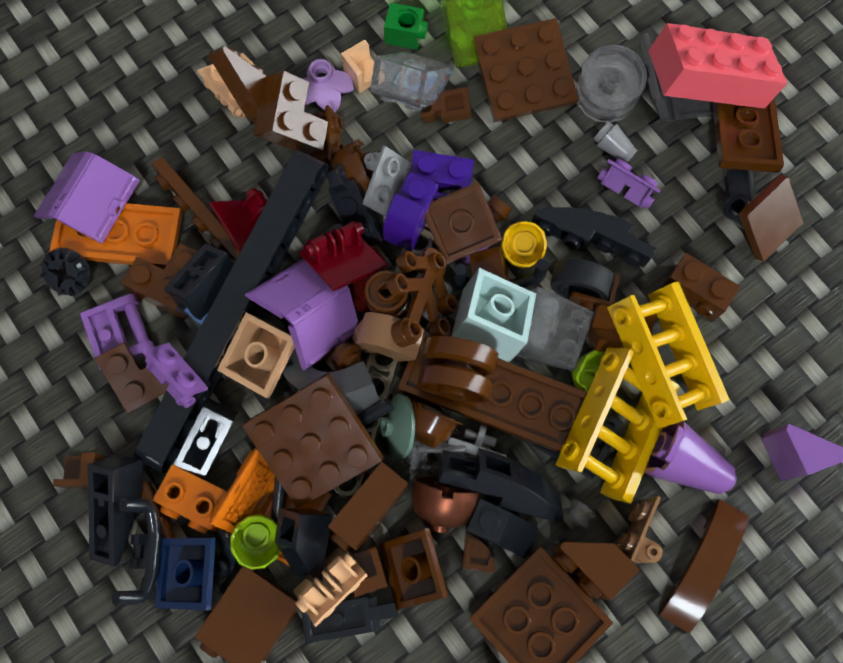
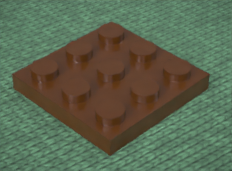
(525, 70)
(313, 440)
(540, 615)

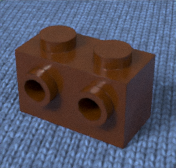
(703, 287)

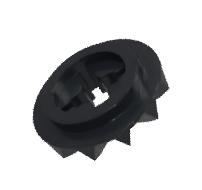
(75, 266)

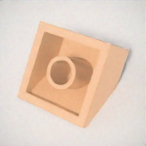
(257, 354)

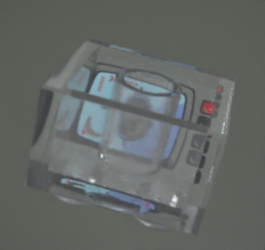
(409, 79)

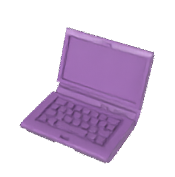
(88, 195)
(316, 313)

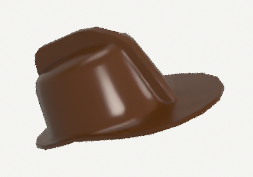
(431, 423)

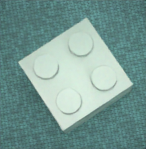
(495, 314)

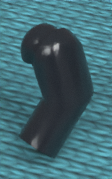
(226, 562)

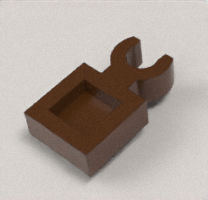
(451, 106)

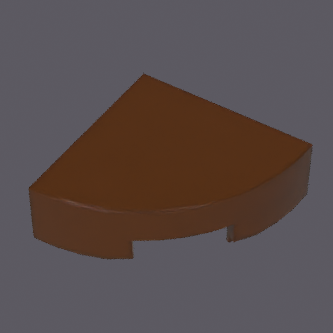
(477, 556)

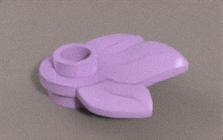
(326, 89)

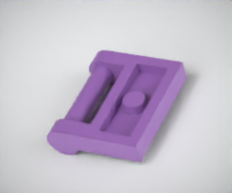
(105, 328)

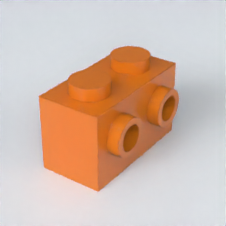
(190, 497)

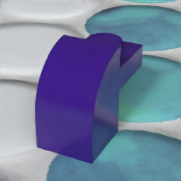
(408, 210)

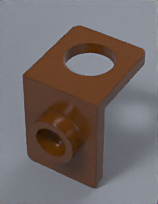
(590, 302)

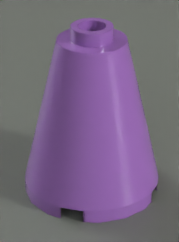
(689, 460)

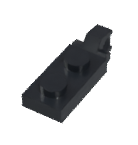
(348, 202)
(349, 619)

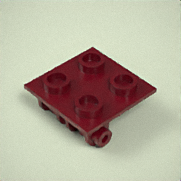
(240, 215)
(342, 256)

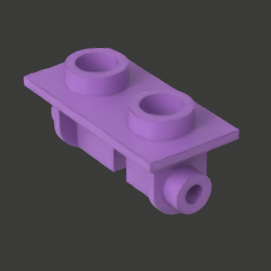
(620, 175)
(172, 369)

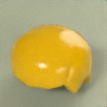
(523, 244)

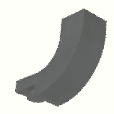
(352, 381)

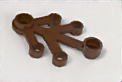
(432, 267)

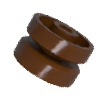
(457, 369)

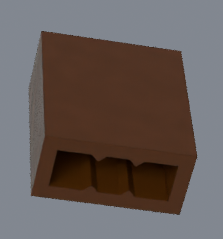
(368, 508)
(247, 619)

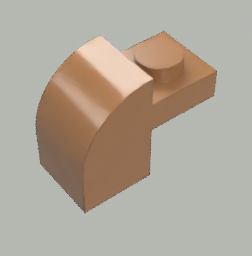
(374, 336)

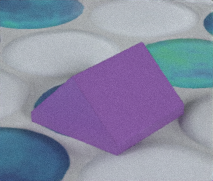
(798, 452)

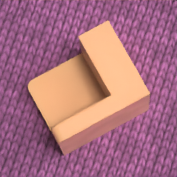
(359, 65)

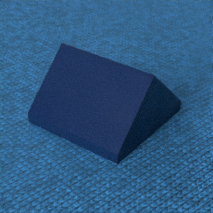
(185, 573)

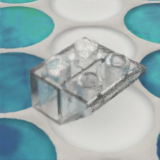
(556, 331)

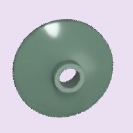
(399, 427)

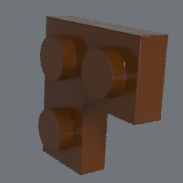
(130, 382)

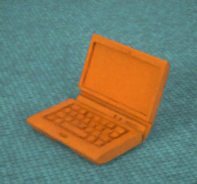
(253, 495)

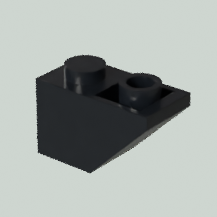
(303, 540)

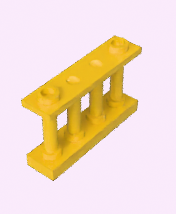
(686, 344)
(635, 446)

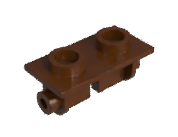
(333, 136)

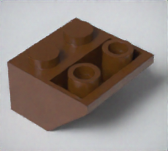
(598, 566)

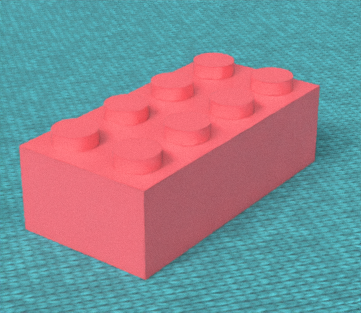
(716, 66)

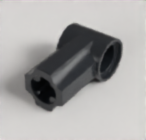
(739, 193)

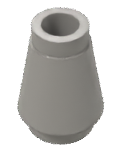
(615, 142)

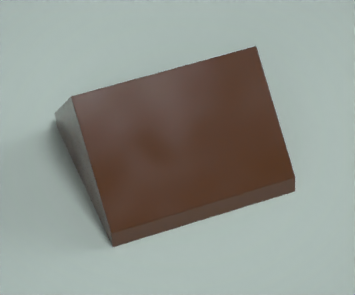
(413, 569)

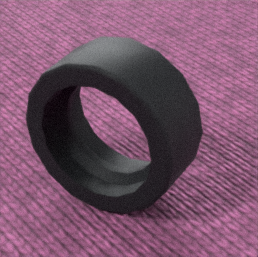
(581, 277)

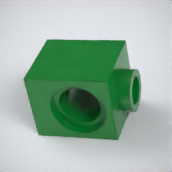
(396, 20)

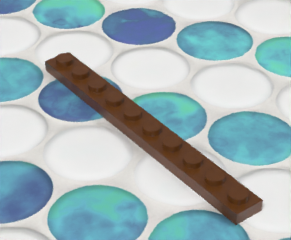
(205, 221)

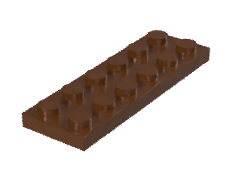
(518, 402)

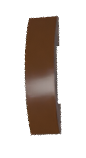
(706, 567)

